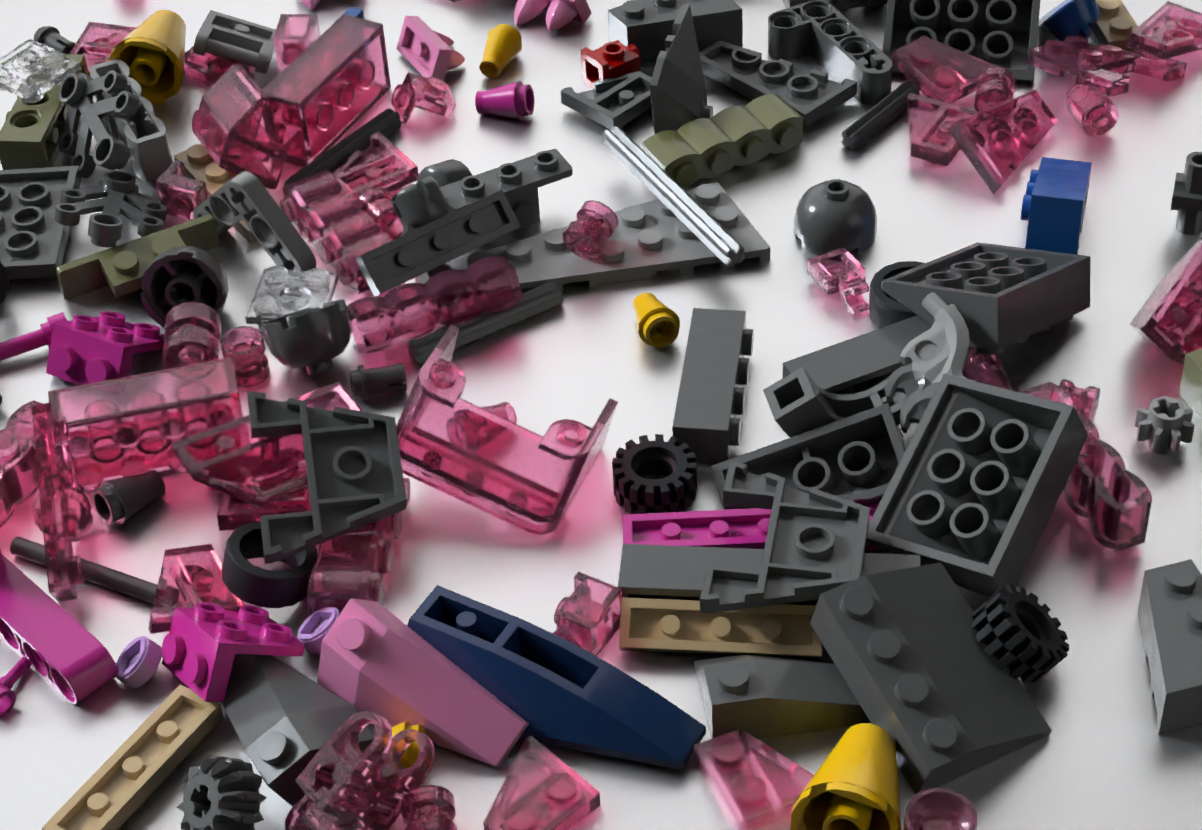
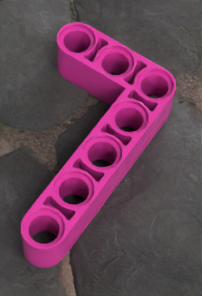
(51, 637)

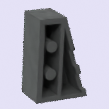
(651, 21)
(1173, 642)

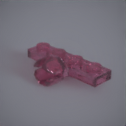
(60, 507)

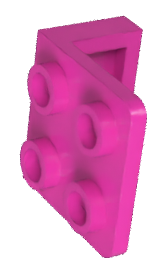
(98, 347)
(208, 637)

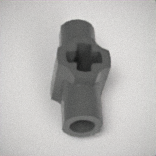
(1188, 196)

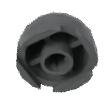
(835, 217)
(182, 277)
(309, 336)

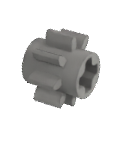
(1164, 425)

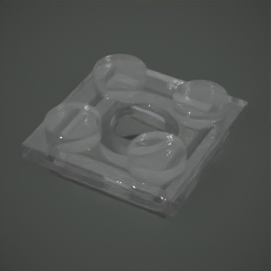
(33, 70)
(289, 291)

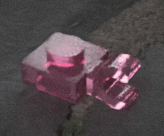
(840, 273)

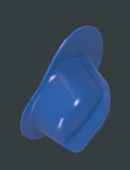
(1071, 18)

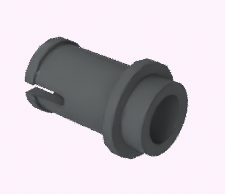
(51, 37)
(377, 380)

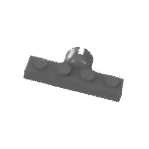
(433, 234)

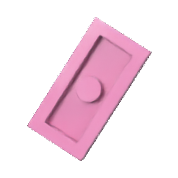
(558, 12)
(427, 49)

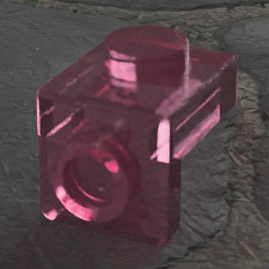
(423, 93)
(179, 192)

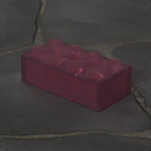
(329, 87)
(131, 421)

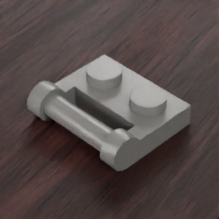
(236, 40)

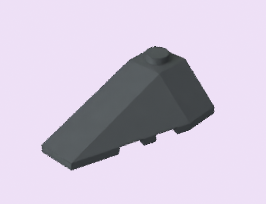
(678, 78)
(774, 696)

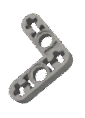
(249, 201)

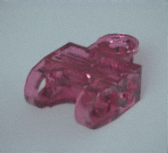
(359, 778)

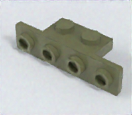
(125, 264)

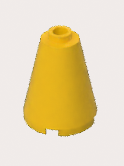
(155, 55)
(853, 785)

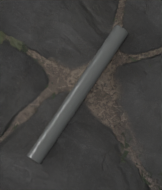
(91, 571)

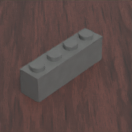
(860, 361)
(711, 383)

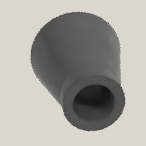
(123, 497)

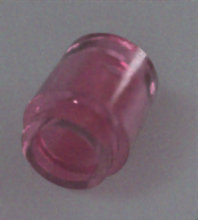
(1091, 110)

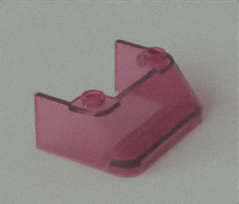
(489, 458)

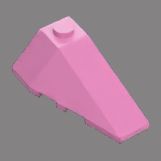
(400, 676)

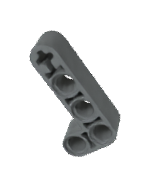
(833, 41)

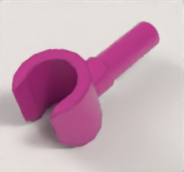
(7, 696)

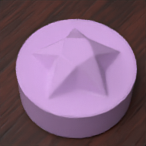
(316, 627)
(138, 662)

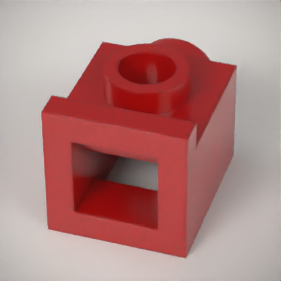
(609, 62)

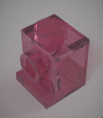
(589, 614)

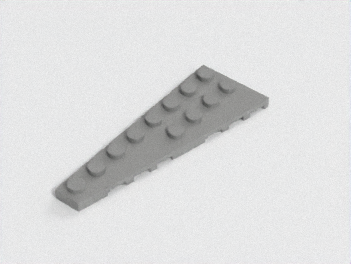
(643, 243)

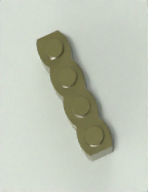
(728, 139)

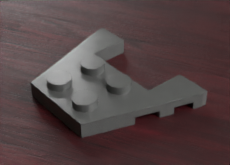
(349, 471)
(809, 546)

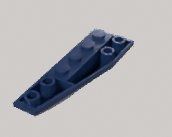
(556, 685)

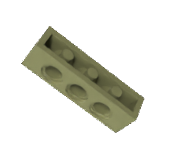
(35, 129)

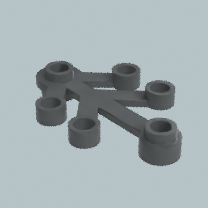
(77, 95)
(107, 226)

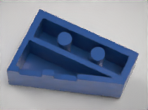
(1056, 205)

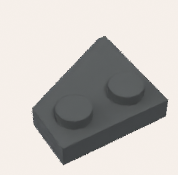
(612, 100)

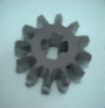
(221, 796)

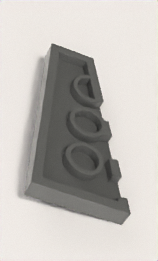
(751, 76)

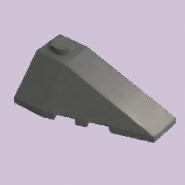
(841, 458)
(283, 719)

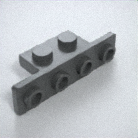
(518, 182)

